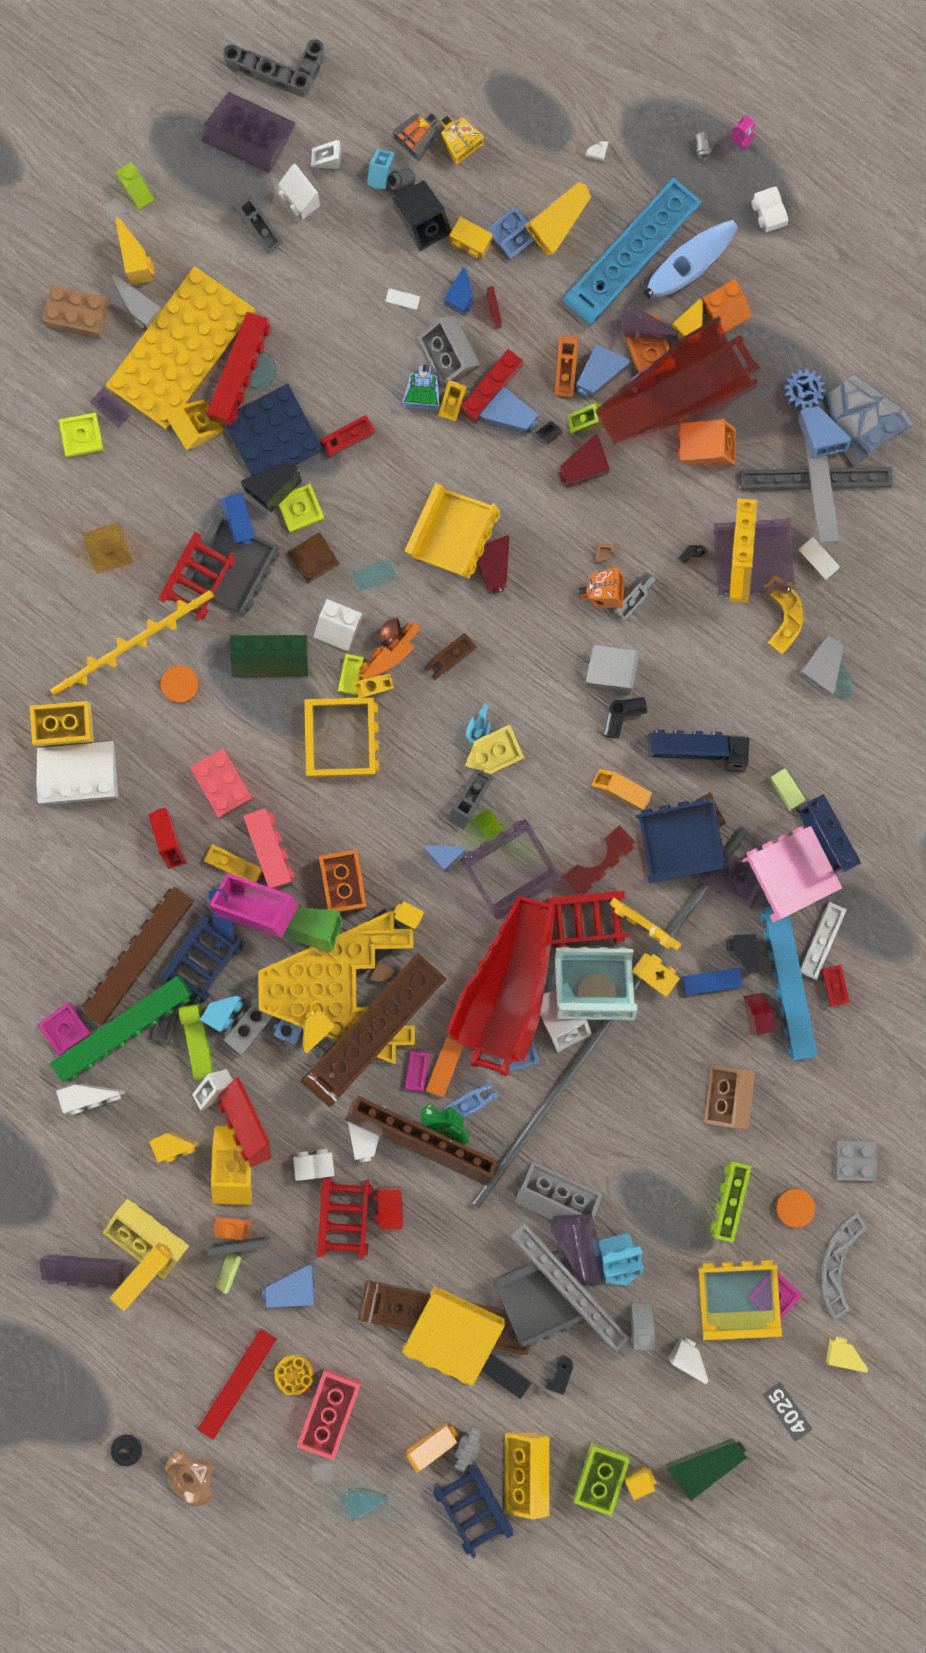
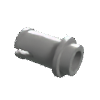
(702, 145)

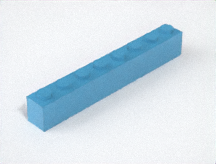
(789, 986)

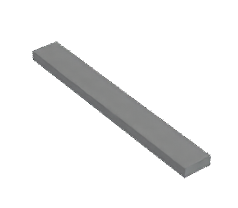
(569, 1287)

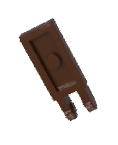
(452, 655)

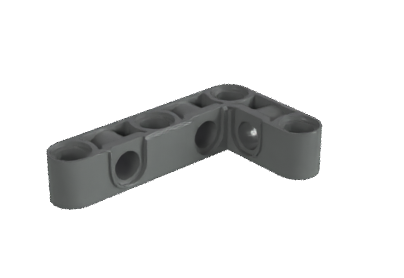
(280, 75)

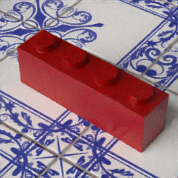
(492, 383)

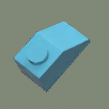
(380, 168)

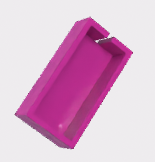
(254, 905)

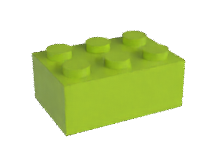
(601, 1478)

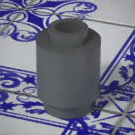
(401, 179)

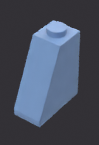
(600, 371)
(509, 413)
(822, 433)
(292, 1289)

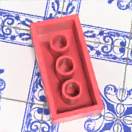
(268, 848)
(329, 1413)

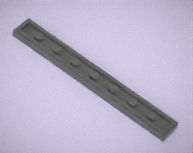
(799, 478)

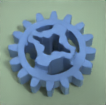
(797, 386)

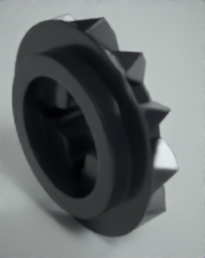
(121, 1457)

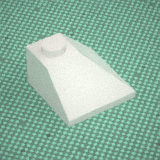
(688, 1358)

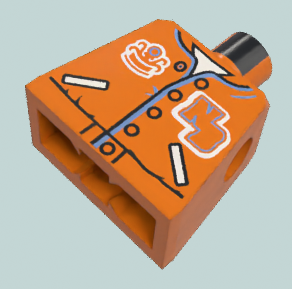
(605, 589)

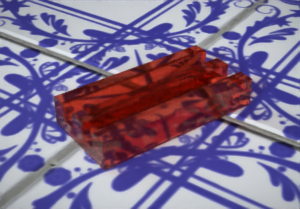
(494, 309)

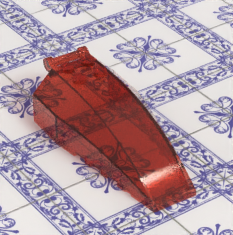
(682, 384)

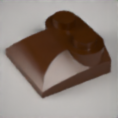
(313, 558)

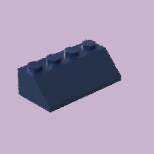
(688, 745)

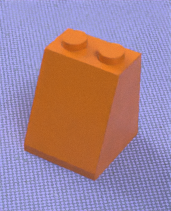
(707, 443)

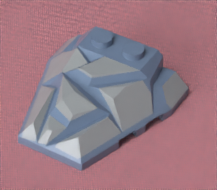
(865, 416)

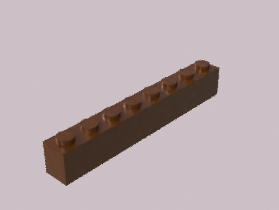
(138, 955)
(421, 1140)

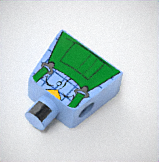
(422, 390)

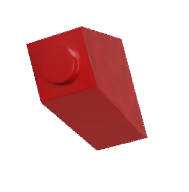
(167, 838)

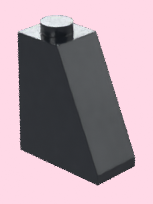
(272, 484)

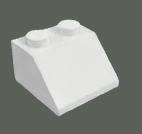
(298, 192)
(337, 625)

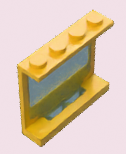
(739, 1300)

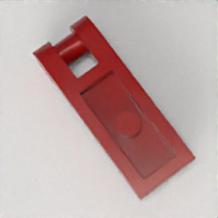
(348, 435)

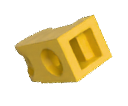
(373, 685)

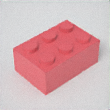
(221, 783)

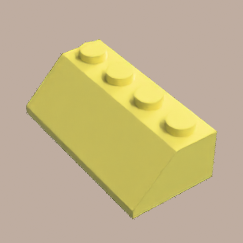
(140, 1233)

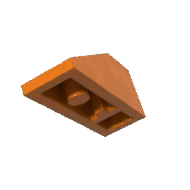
(566, 365)

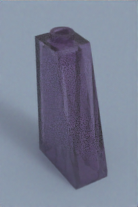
(580, 1245)

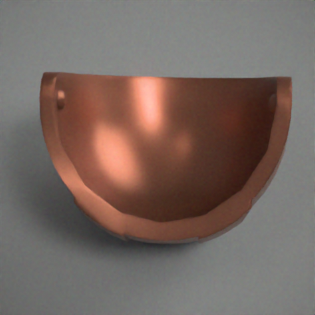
(389, 631)

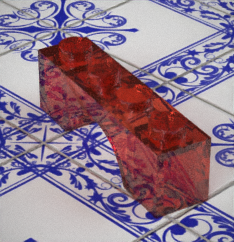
(581, 877)

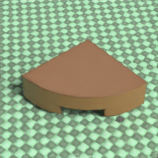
(604, 552)
(382, 972)

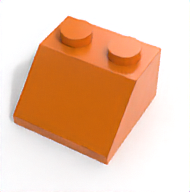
(729, 304)

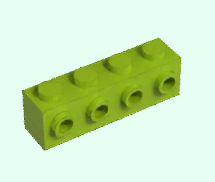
(731, 1201)

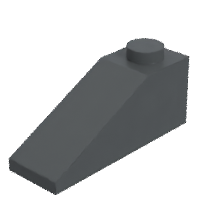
(257, 223)
(470, 799)

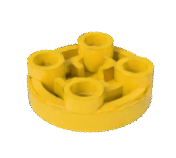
(294, 1375)

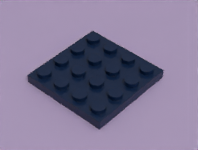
(273, 432)

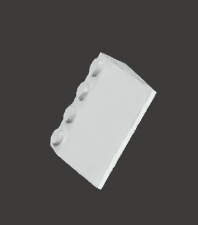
(76, 773)

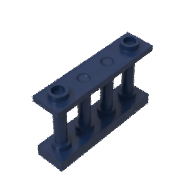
(193, 941)
(483, 1492)

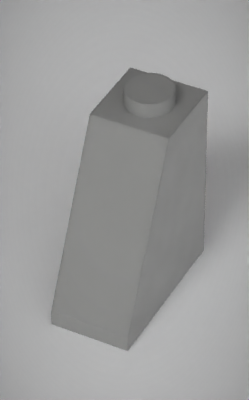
(824, 665)
(642, 1326)

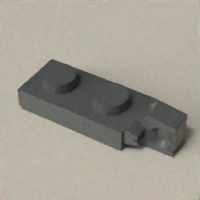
(634, 596)

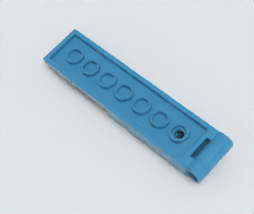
(631, 252)

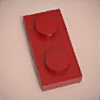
(835, 985)

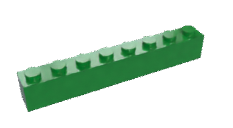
(121, 1028)

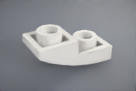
(819, 558)

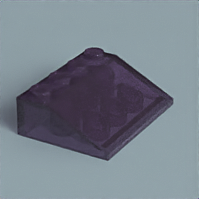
(247, 131)

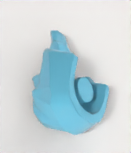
(476, 728)

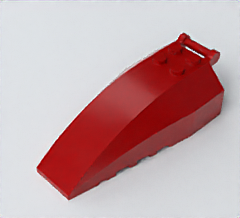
(506, 993)

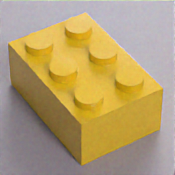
(61, 723)

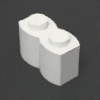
(770, 209)
(313, 1165)

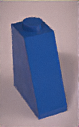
(237, 518)

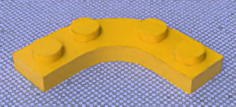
(791, 623)
(635, 917)

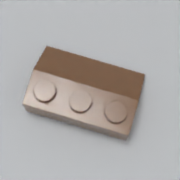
(729, 1097)

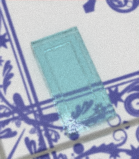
(374, 574)

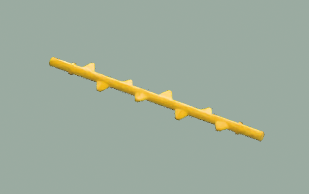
(140, 640)

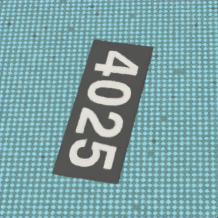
(787, 1411)

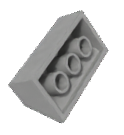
(555, 1194)

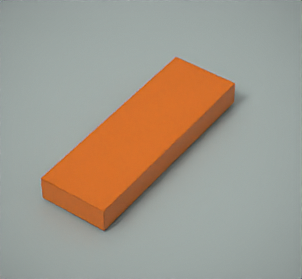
(444, 1067)

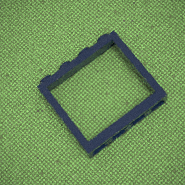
(829, 834)

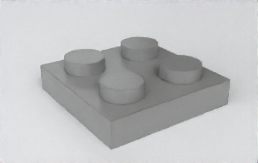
(857, 1160)

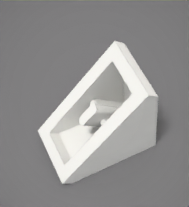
(327, 156)

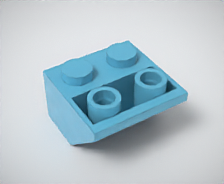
(220, 1012)

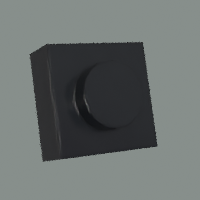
(549, 432)

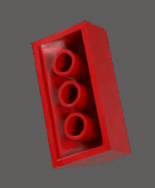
(244, 1123)

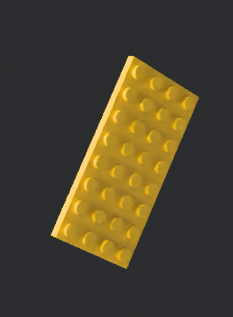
(180, 347)

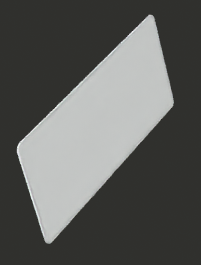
(402, 299)

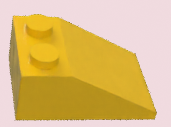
(136, 263)

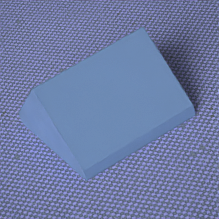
(445, 855)

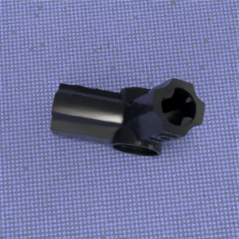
(630, 708)

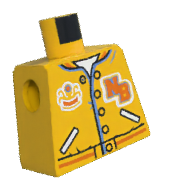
(460, 138)

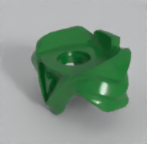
(448, 1119)

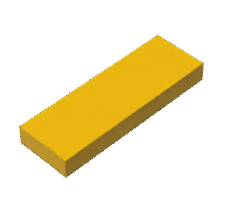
(233, 864)

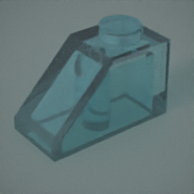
(362, 1501)

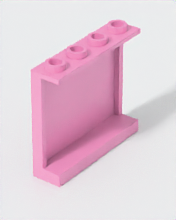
(793, 872)

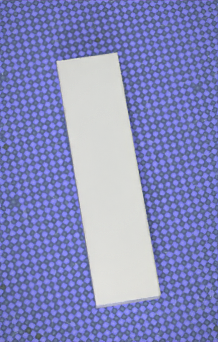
(822, 940)

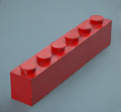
(239, 369)

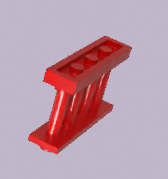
(186, 560)
(576, 903)
(326, 1226)

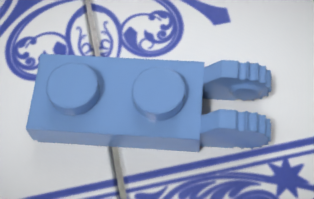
(472, 1101)

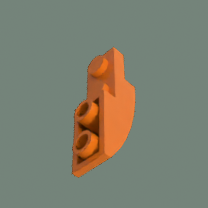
(386, 658)

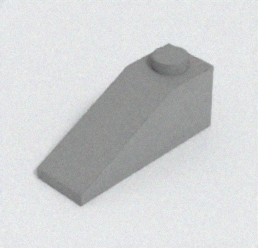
(140, 307)

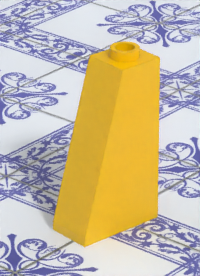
(557, 219)
(142, 1276)

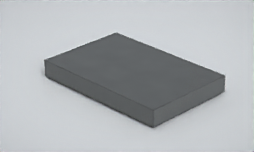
(239, 1245)

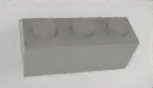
(448, 350)

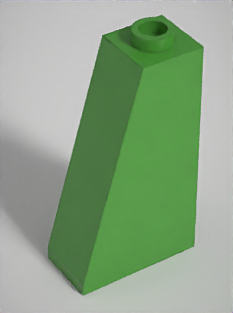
(315, 928)

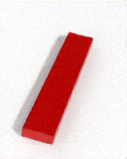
(237, 1383)

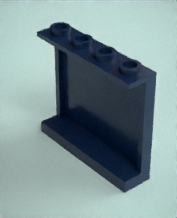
(682, 840)

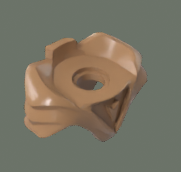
(190, 1477)

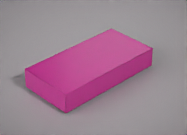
(416, 1070)

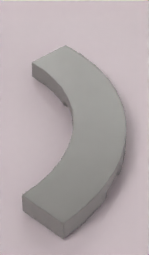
(834, 1261)

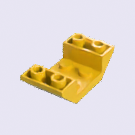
(229, 1173)

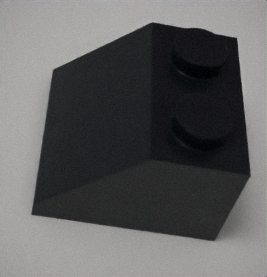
(744, 951)

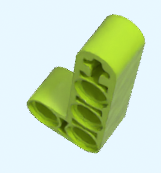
(197, 1041)

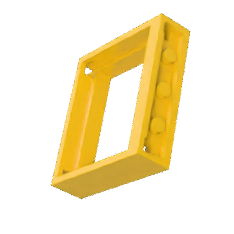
(309, 738)

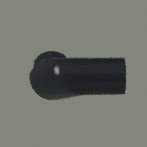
(692, 551)

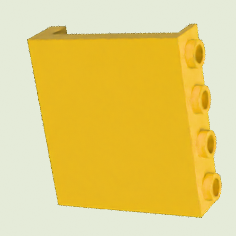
(452, 531)
(743, 550)
(453, 1336)

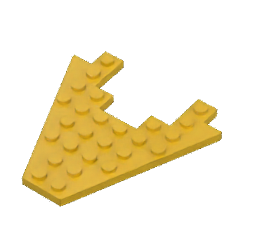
(329, 979)

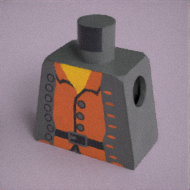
(416, 134)

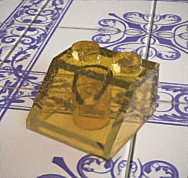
(107, 547)

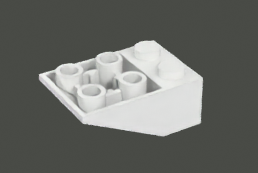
(80, 1095)

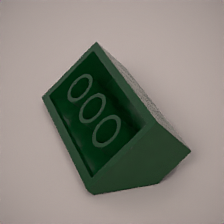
(269, 655)

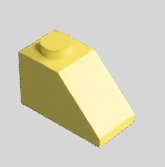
(842, 1354)

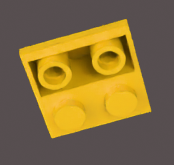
(170, 1145)

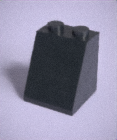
(422, 215)

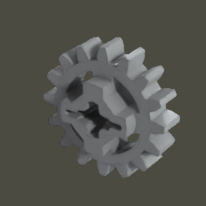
(467, 1449)

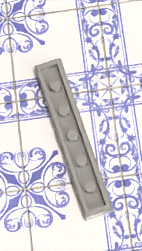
(822, 499)

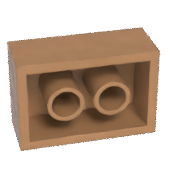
(76, 312)

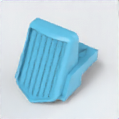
(620, 1260)

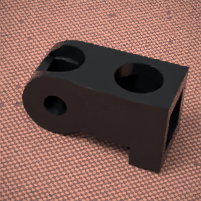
(562, 1375)

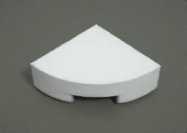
(597, 151)

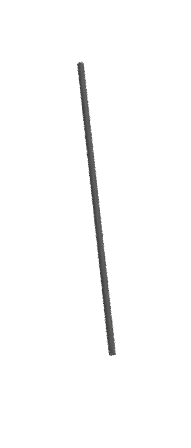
(592, 1042)

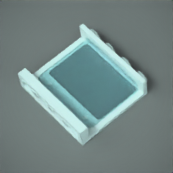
(594, 983)

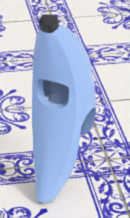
(691, 260)

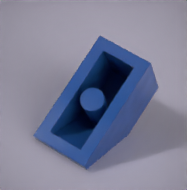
(460, 294)

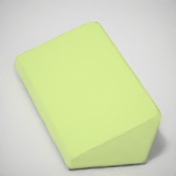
(787, 789)
(228, 1272)

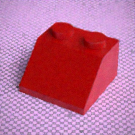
(389, 1207)

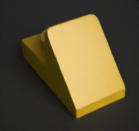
(452, 400)

